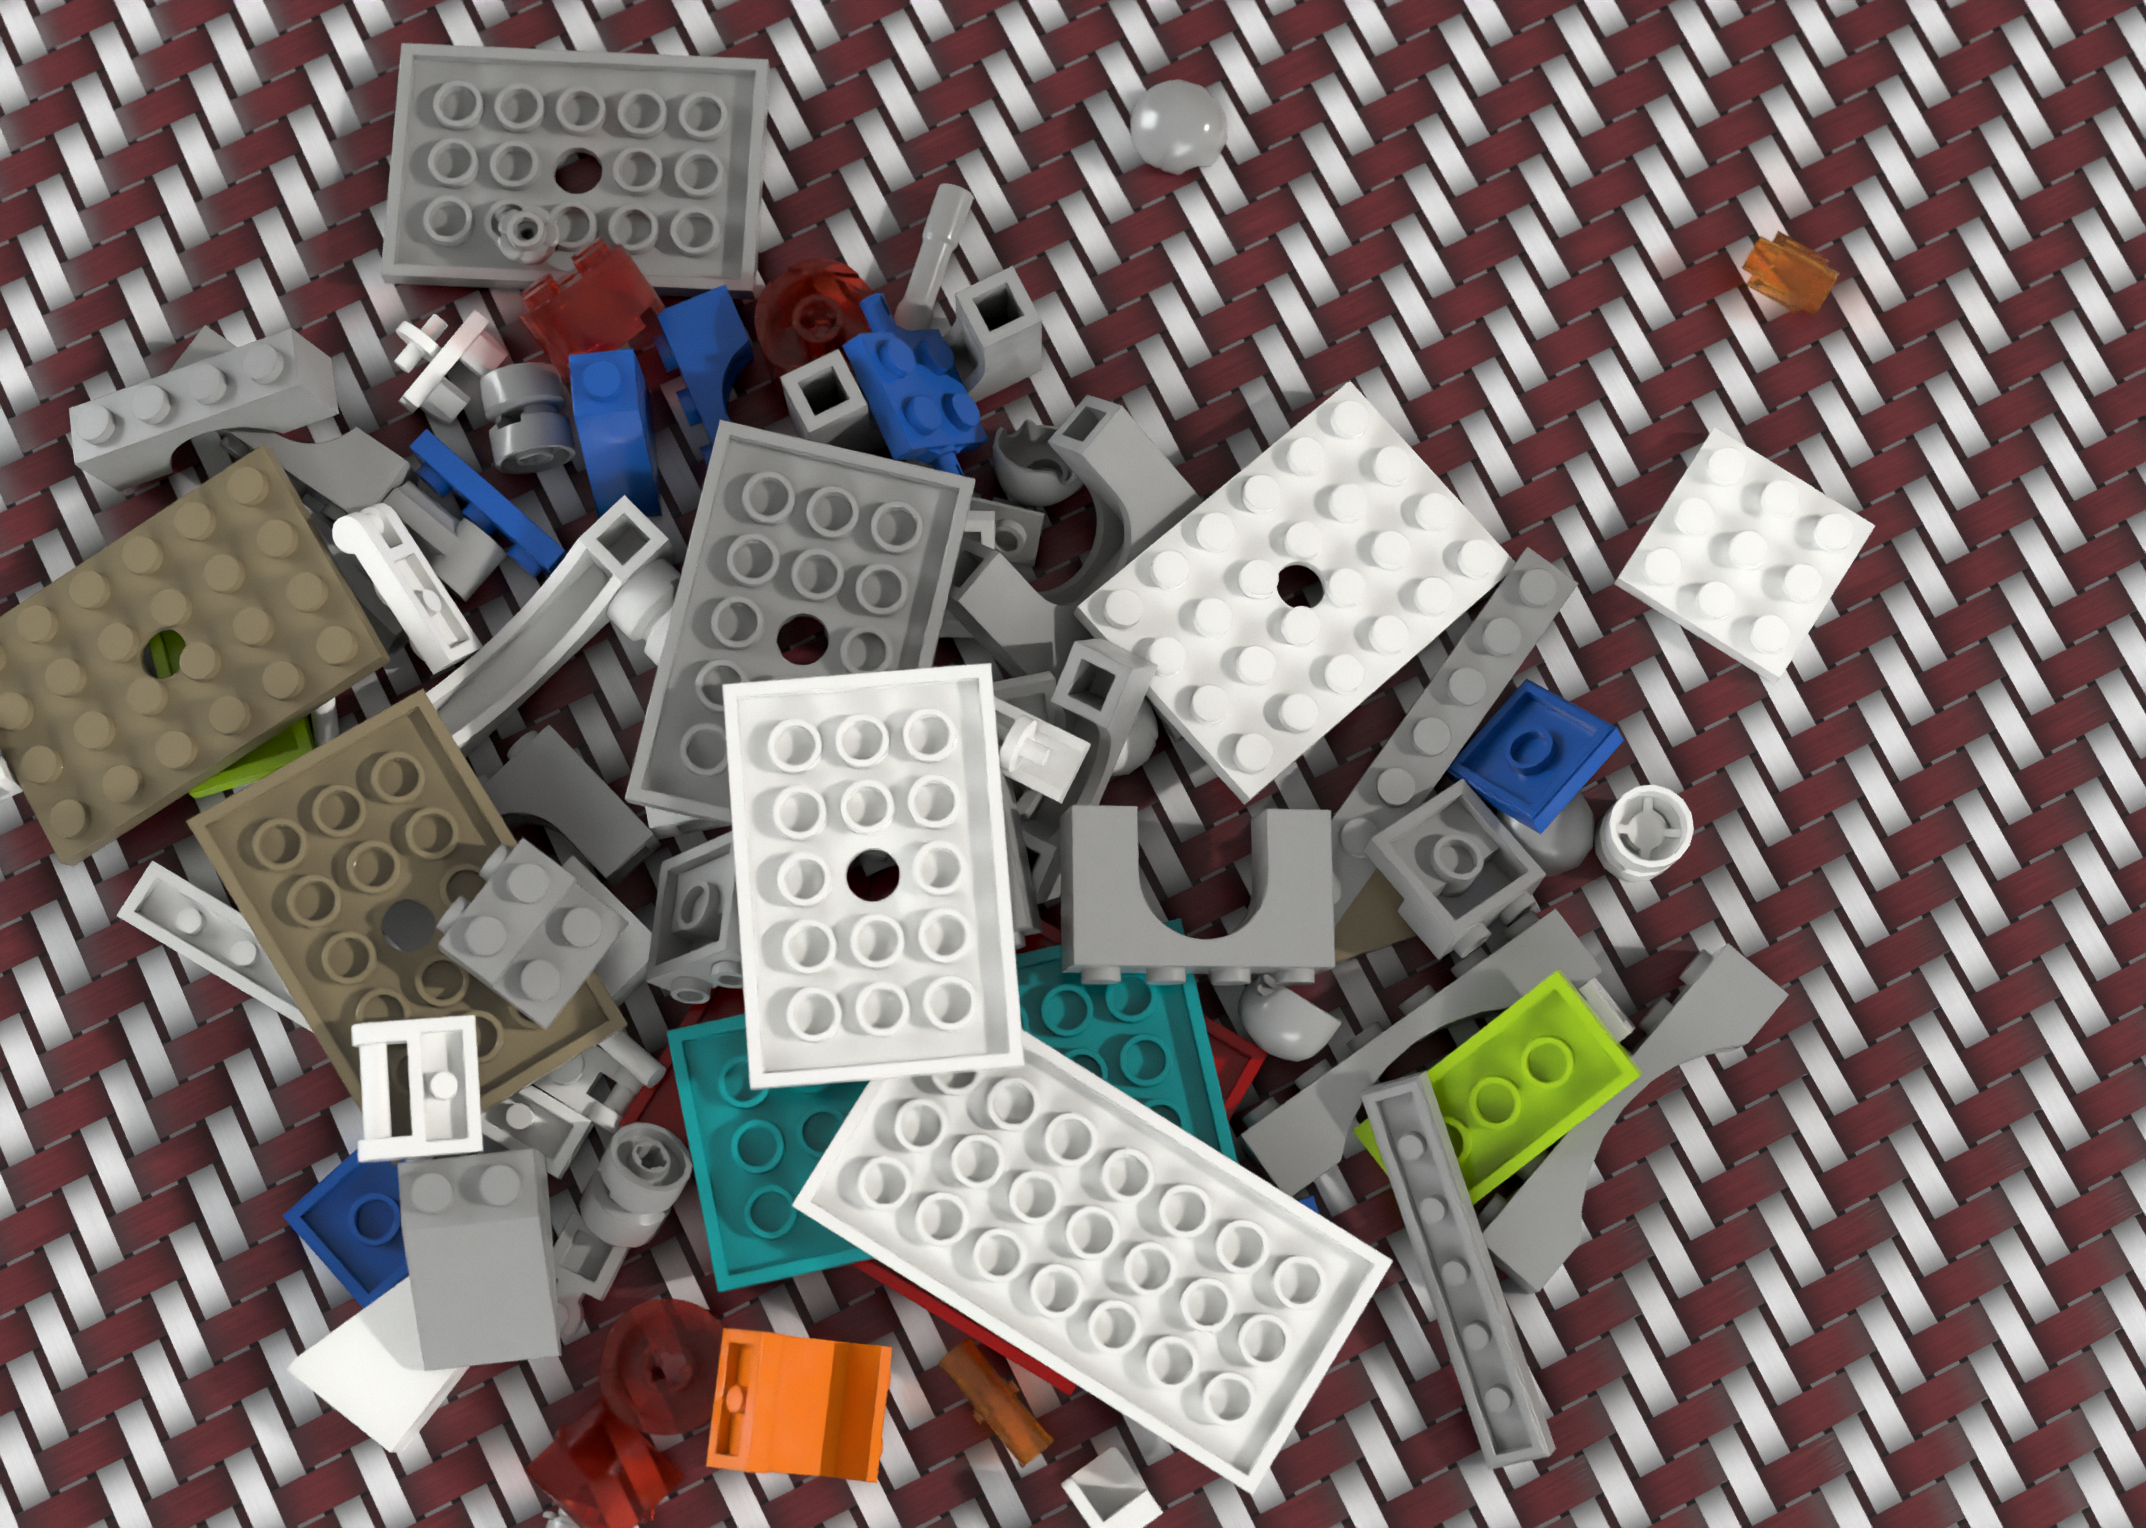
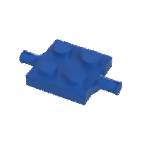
(914, 390)

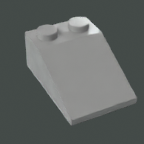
(480, 1258)

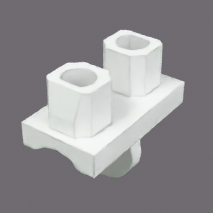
(431, 389)
(1037, 751)

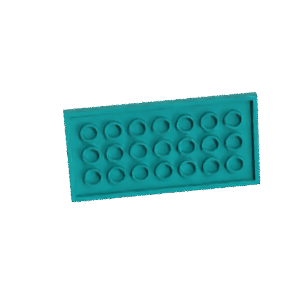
(763, 1144)

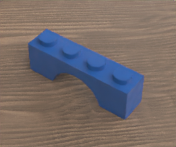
(710, 351)

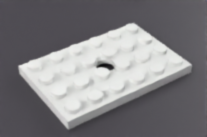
(1267, 679)
(851, 982)

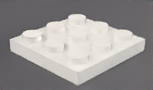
(1744, 555)

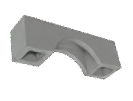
(262, 385)
(338, 473)
(1098, 704)

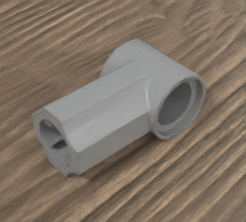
(454, 548)

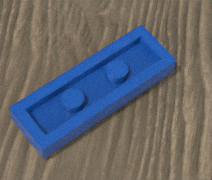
(485, 506)

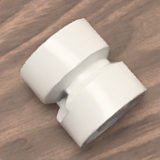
(646, 604)
(1643, 833)

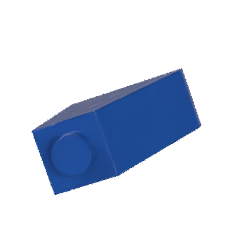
(616, 429)

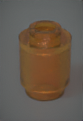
(1789, 273)

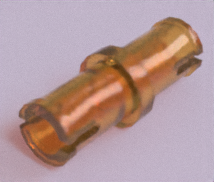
(995, 1402)

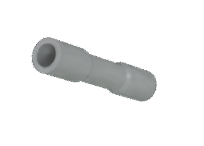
(939, 240)

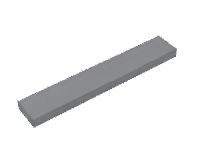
(1458, 1271)

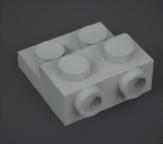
(1455, 871)
(697, 923)
(530, 932)

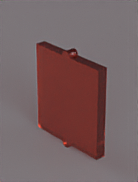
(604, 1471)

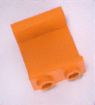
(799, 1406)

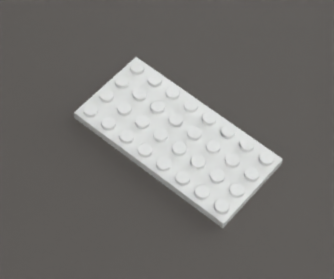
(1102, 1247)

